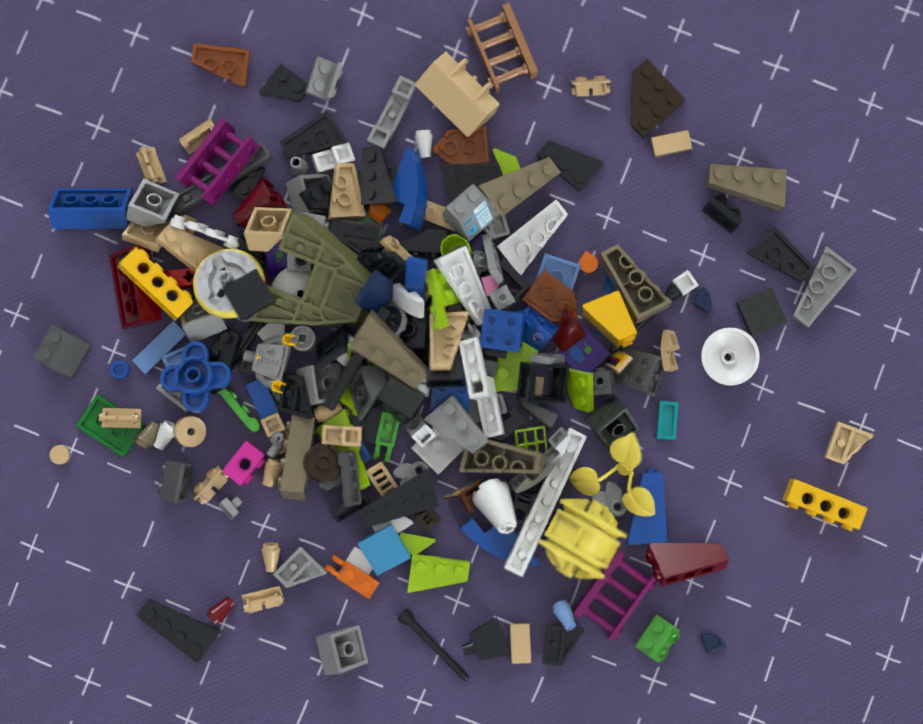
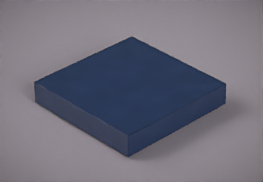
(375, 293)

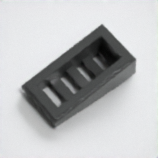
(540, 414)

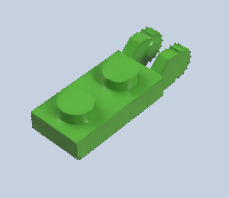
(230, 397)
(386, 435)

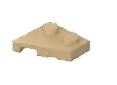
(845, 442)

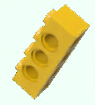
(129, 267)
(853, 512)

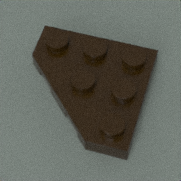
(651, 98)

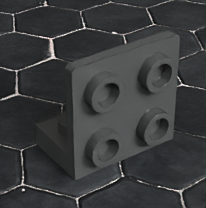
(641, 373)

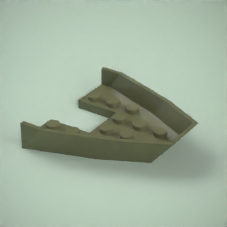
(332, 285)

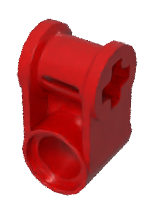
(181, 277)

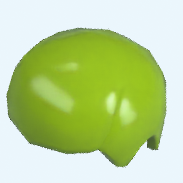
(453, 243)

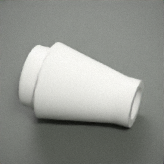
(424, 142)
(164, 435)

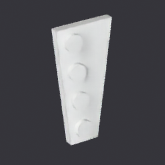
(528, 240)
(464, 280)

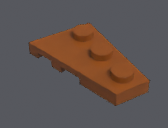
(223, 61)

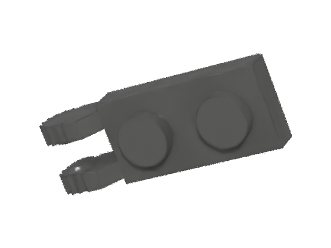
(350, 478)

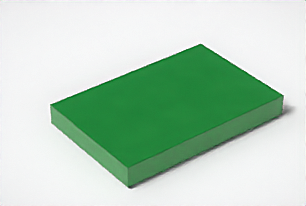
(117, 439)

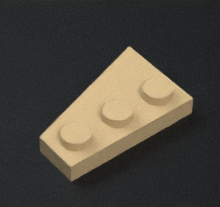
(345, 194)
(185, 246)
(446, 341)

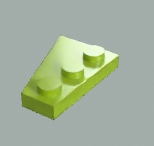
(435, 572)

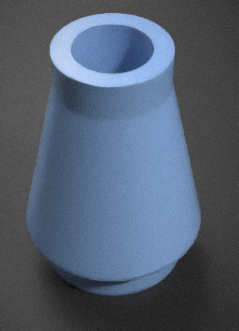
(565, 615)

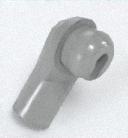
(277, 444)

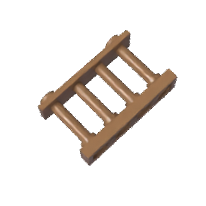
(514, 33)

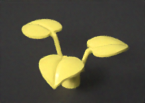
(628, 454)

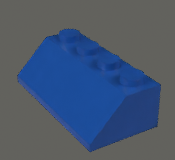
(90, 208)

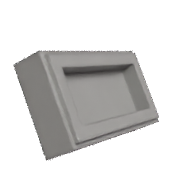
(547, 358)

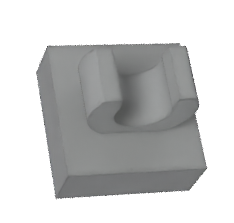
(471, 332)
(230, 507)

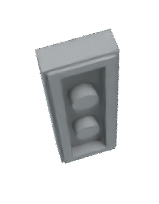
(492, 258)

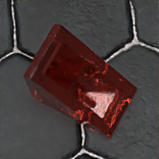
(568, 331)

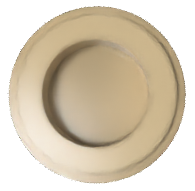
(60, 454)

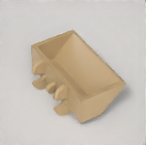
(458, 93)

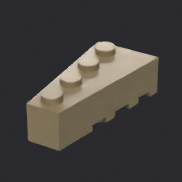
(753, 184)
(513, 188)
(636, 289)
(388, 351)
(296, 446)
(503, 458)

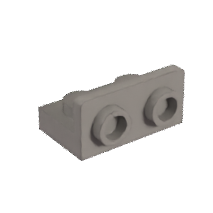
(324, 79)

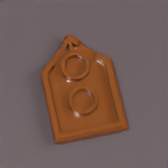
(460, 149)
(550, 297)

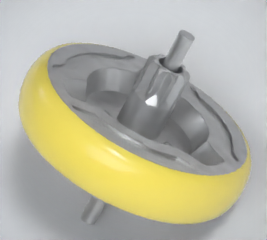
(211, 278)

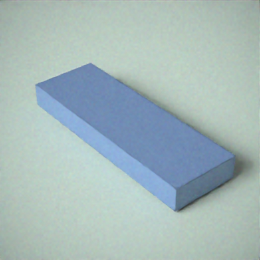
(160, 346)

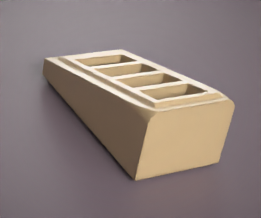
(385, 472)

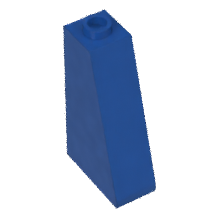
(649, 528)

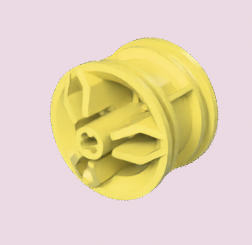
(582, 539)

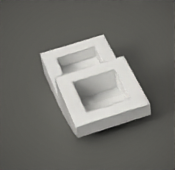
(326, 160)
(409, 302)

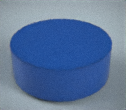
(119, 369)

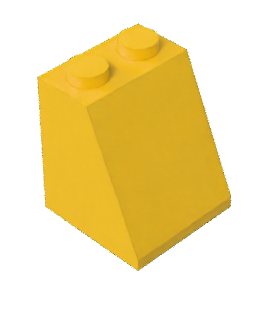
(611, 319)

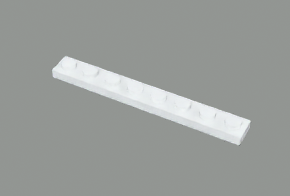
(543, 506)

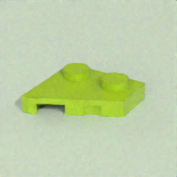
(581, 390)

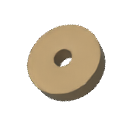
(182, 427)

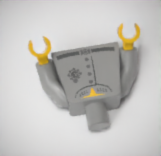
(271, 360)

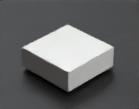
(685, 282)

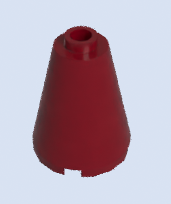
(261, 196)

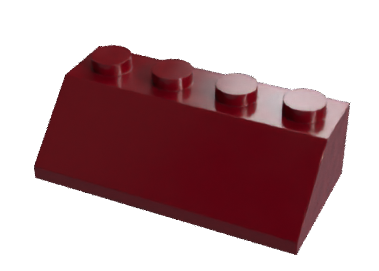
(133, 304)

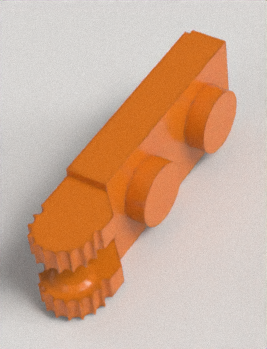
(354, 577)

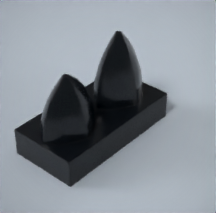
(717, 210)

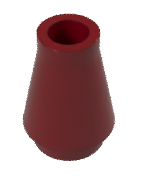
(220, 610)

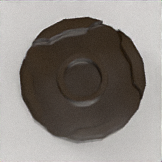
(322, 463)

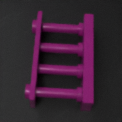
(205, 154)
(595, 593)

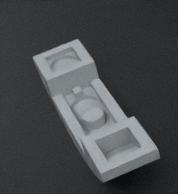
(393, 113)
(559, 442)

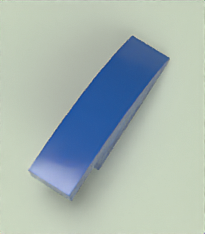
(411, 190)
(493, 541)

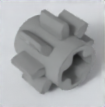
(479, 260)

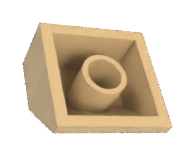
(266, 227)

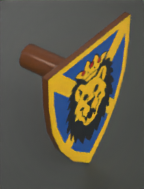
(466, 497)

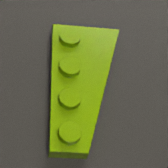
(342, 419)

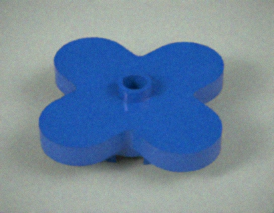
(182, 377)

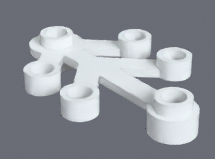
(179, 222)

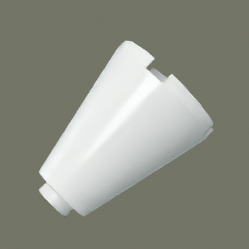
(496, 504)

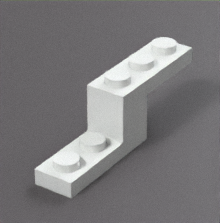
(481, 387)

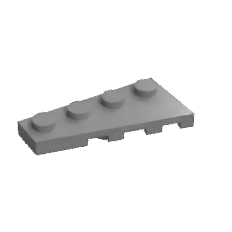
(827, 280)

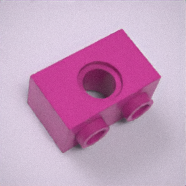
(234, 467)

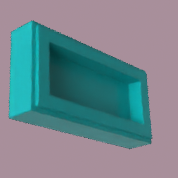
(667, 420)

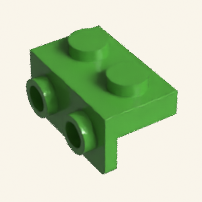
(658, 638)

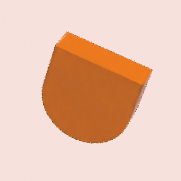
(379, 212)
(588, 263)

